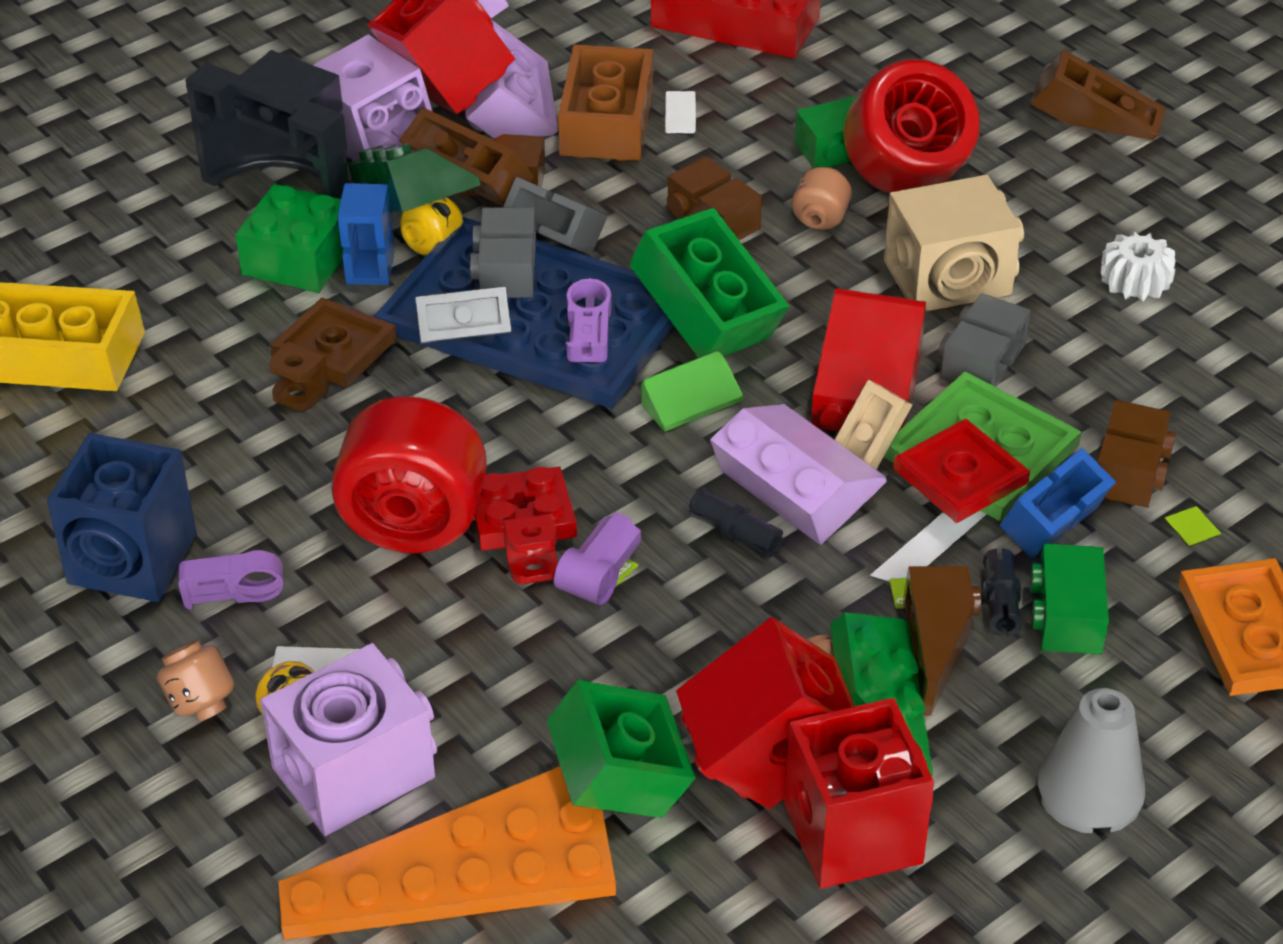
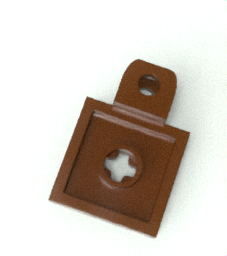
(313, 355)

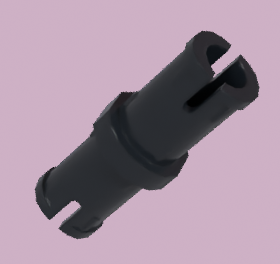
(736, 522)
(1002, 592)

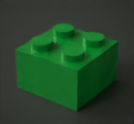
(291, 239)
(620, 749)

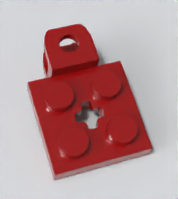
(528, 532)

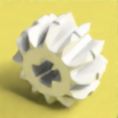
(1138, 266)

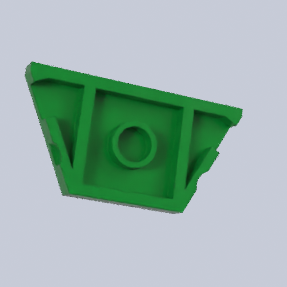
(881, 665)

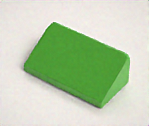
(690, 391)

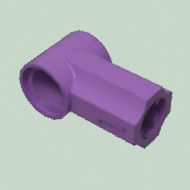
(595, 567)

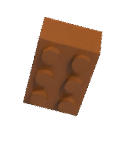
(606, 102)

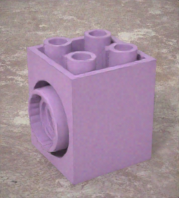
(377, 92)
(350, 738)

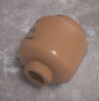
(821, 196)
(195, 680)

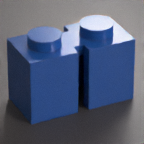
(366, 233)
(1064, 501)

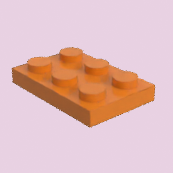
(1240, 621)

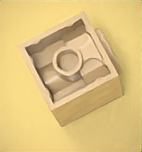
(952, 242)

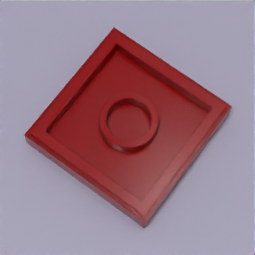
(961, 470)

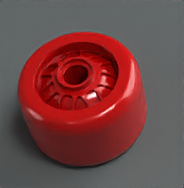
(911, 126)
(409, 474)

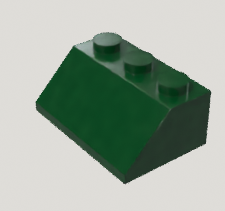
(411, 175)

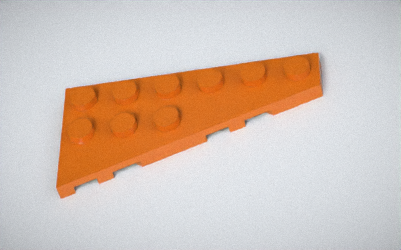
(481, 858)

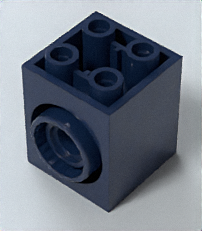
(122, 516)

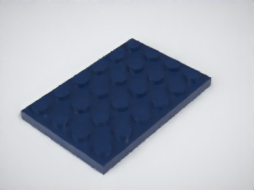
(540, 324)

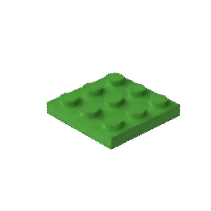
(1017, 427)

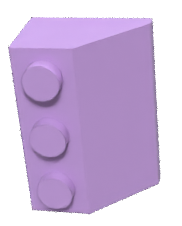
(520, 99)
(795, 468)

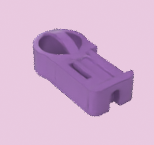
(590, 324)
(224, 578)

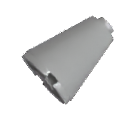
(1095, 766)

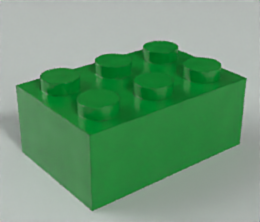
(708, 284)

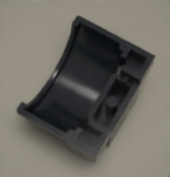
(269, 117)

